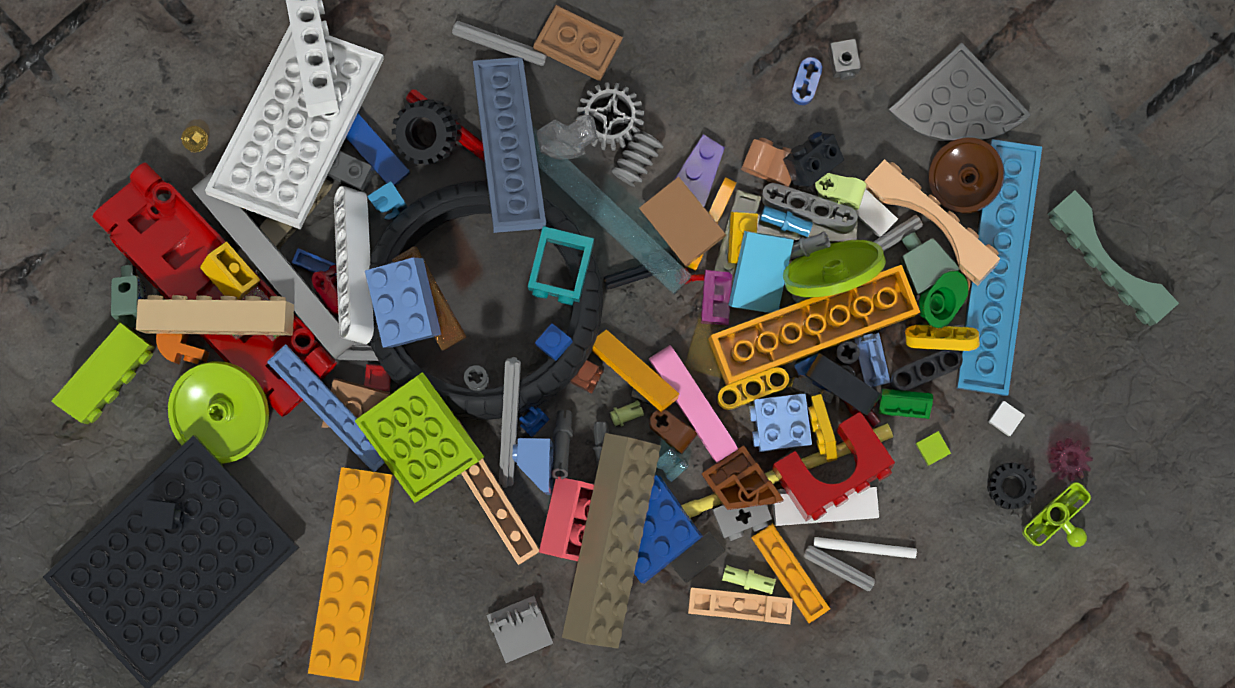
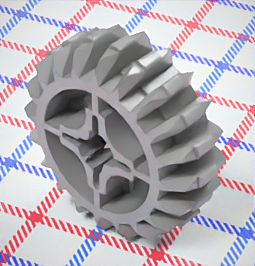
(599, 114)

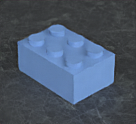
(403, 302)

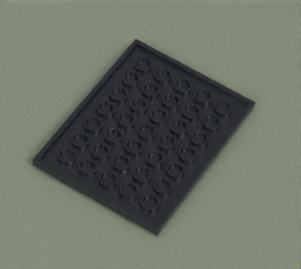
(166, 589)

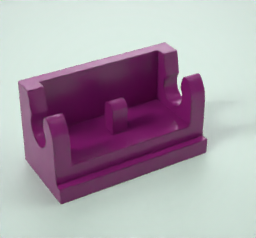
(716, 297)

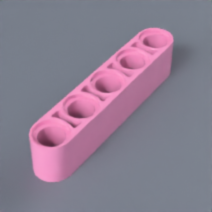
(694, 404)

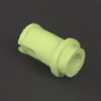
(626, 413)

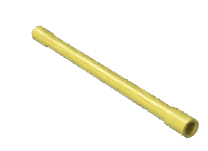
(696, 507)

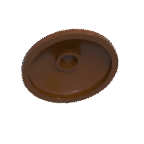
(953, 167)

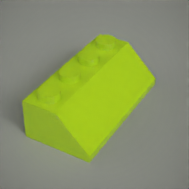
(104, 374)

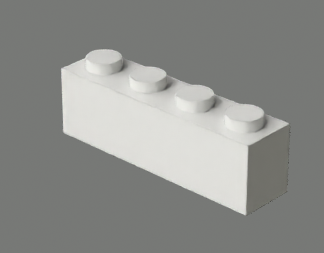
(856, 508)

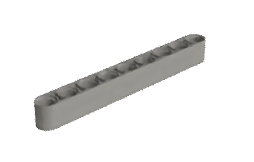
(276, 270)

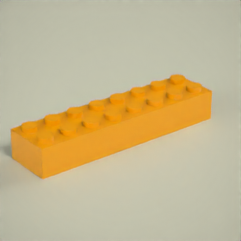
(812, 326)
(351, 574)

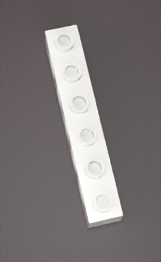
(323, 99)

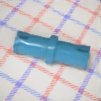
(786, 221)

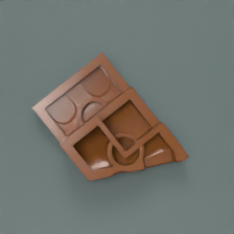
(741, 482)

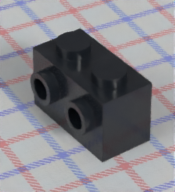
(813, 159)

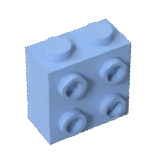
(780, 422)

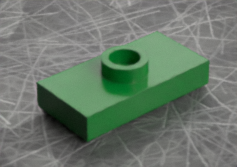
(905, 403)

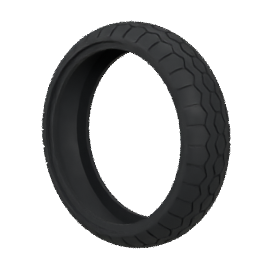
(549, 379)

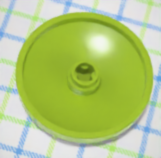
(834, 268)
(219, 407)

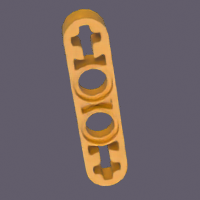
(718, 208)

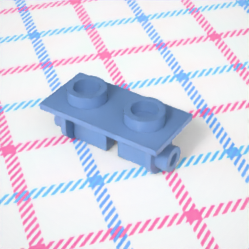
(872, 360)

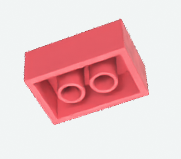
(566, 518)

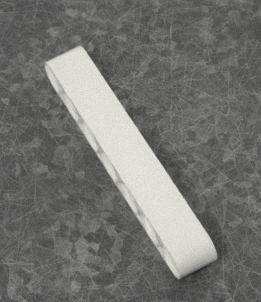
(352, 260)

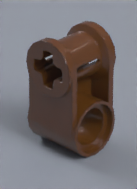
(675, 434)

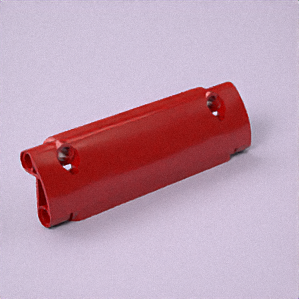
(169, 255)

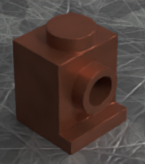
(587, 377)

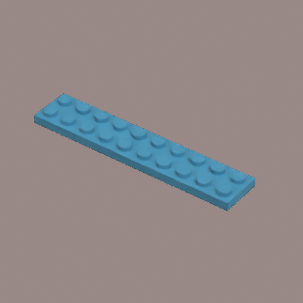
(997, 300)

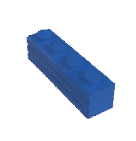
(311, 262)

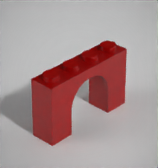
(815, 497)

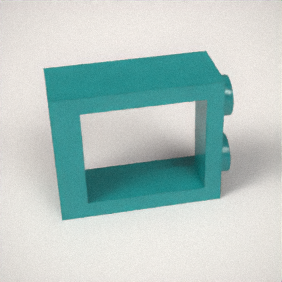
(565, 239)

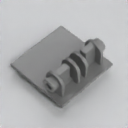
(519, 629)

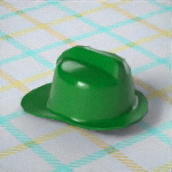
(944, 299)

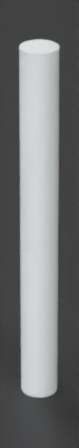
(864, 547)

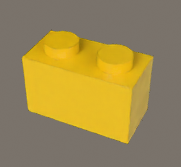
(229, 272)

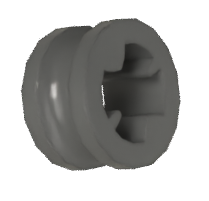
(479, 370)

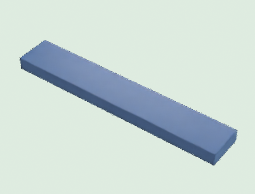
(325, 404)

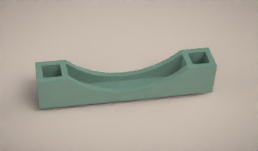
(1076, 221)

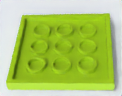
(419, 438)

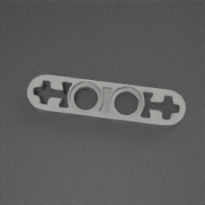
(811, 202)

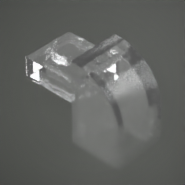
(567, 141)

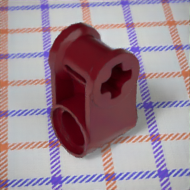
(328, 290)

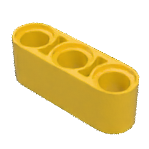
(763, 382)

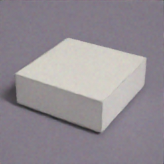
(1006, 418)

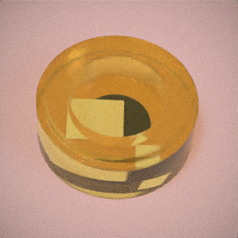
(194, 139)

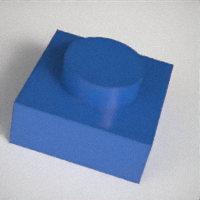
(553, 342)

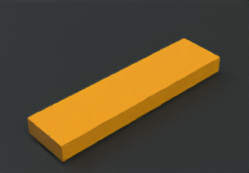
(634, 371)
(790, 573)

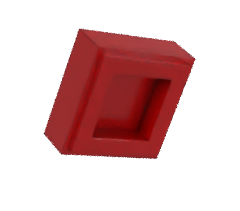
(377, 378)

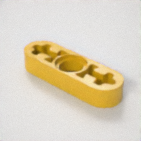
(931, 338)

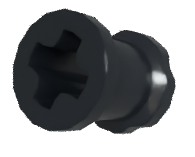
(849, 346)

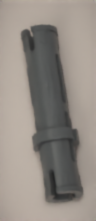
(563, 435)

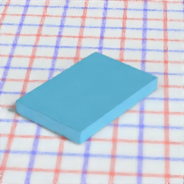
(760, 271)

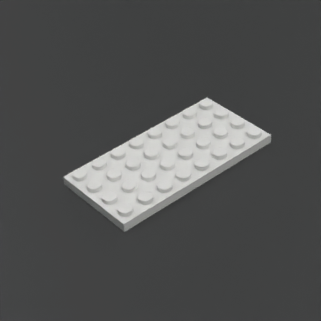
(281, 152)

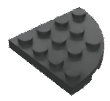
(959, 102)

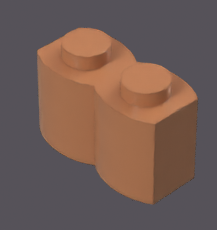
(767, 162)

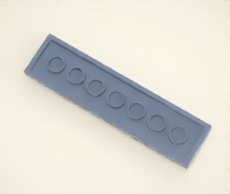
(508, 145)

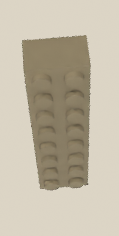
(611, 541)

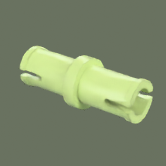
(749, 579)

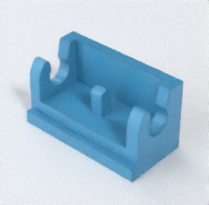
(386, 199)

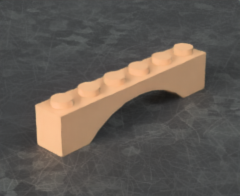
(893, 188)

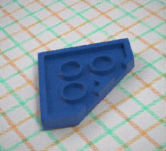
(665, 532)

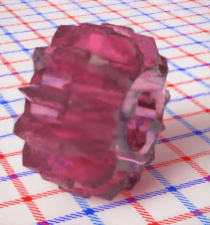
(1078, 463)

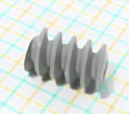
(637, 158)

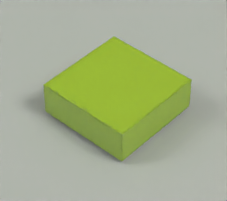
(933, 448)

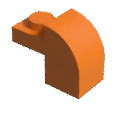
(174, 346)

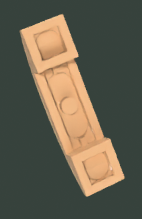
(740, 605)

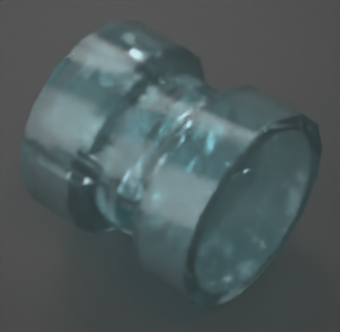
(671, 464)

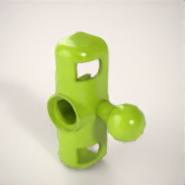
(1045, 525)

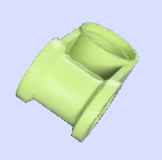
(843, 190)

